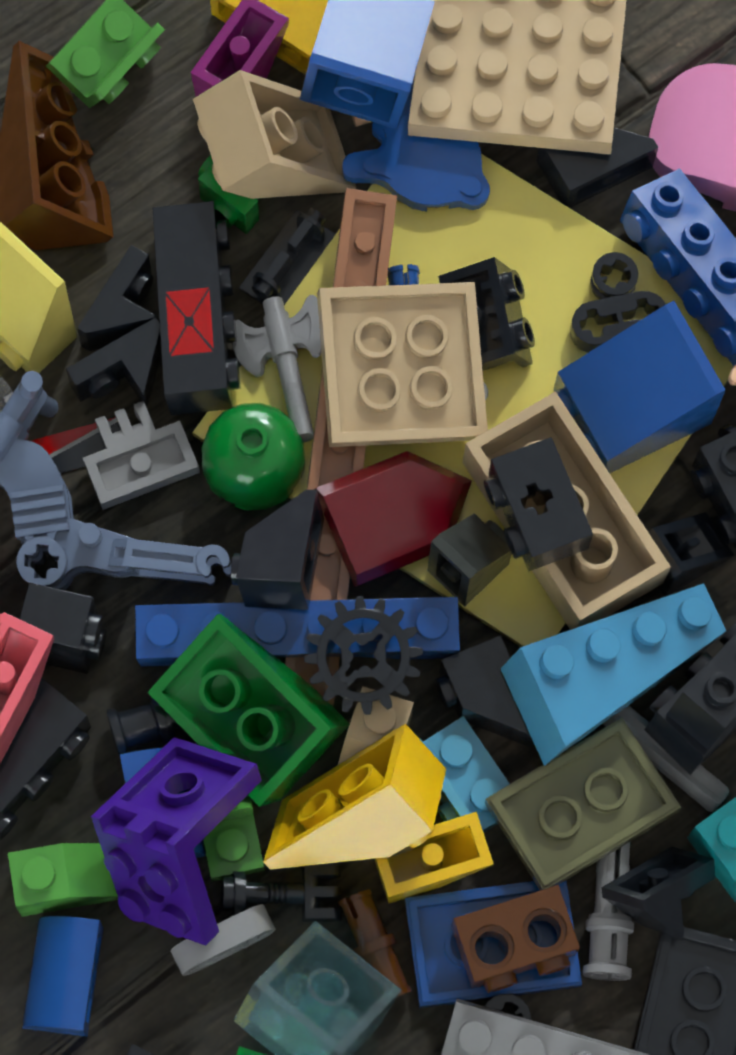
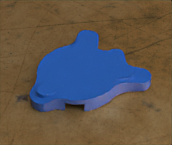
(421, 169)

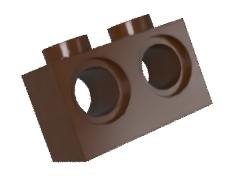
(509, 925)

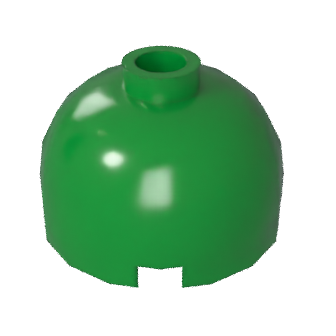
(253, 456)

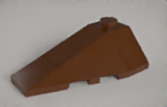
(44, 165)

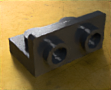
(502, 328)

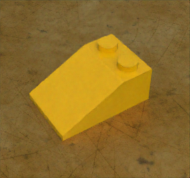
(361, 807)

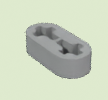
(234, 935)

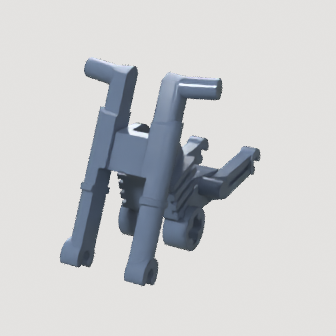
(46, 517)

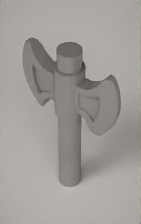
(280, 341)

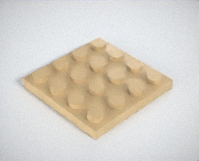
(520, 73)

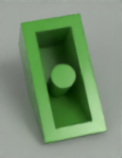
(59, 877)

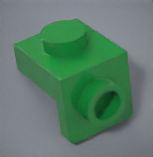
(237, 209)

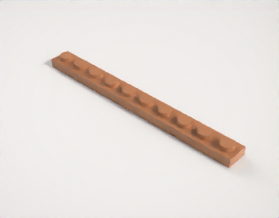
(360, 261)

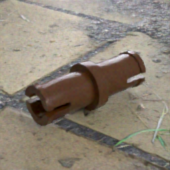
(371, 937)

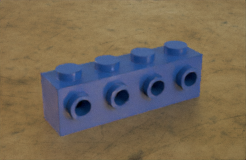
(689, 251)

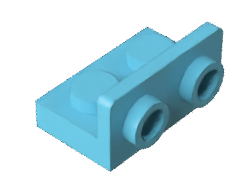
(469, 773)

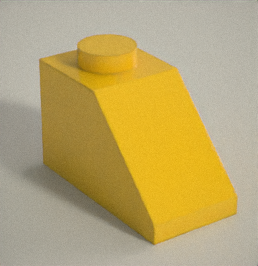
(449, 854)

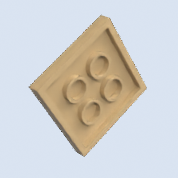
(401, 364)

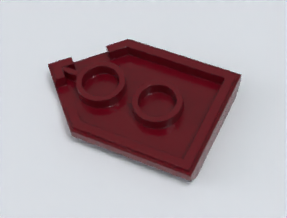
(391, 512)

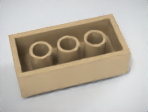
(621, 555)

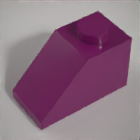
(244, 43)

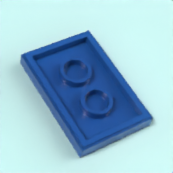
(436, 957)

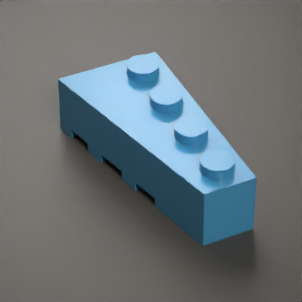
(598, 669)

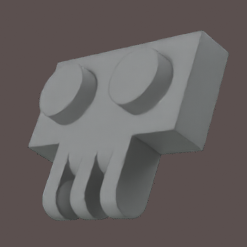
(138, 457)

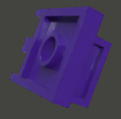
(153, 832)

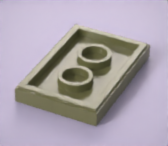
(582, 805)

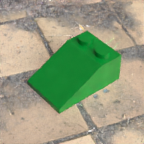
(248, 706)

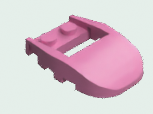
(698, 130)

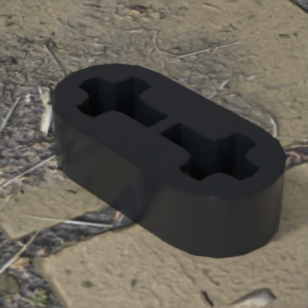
(607, 311)

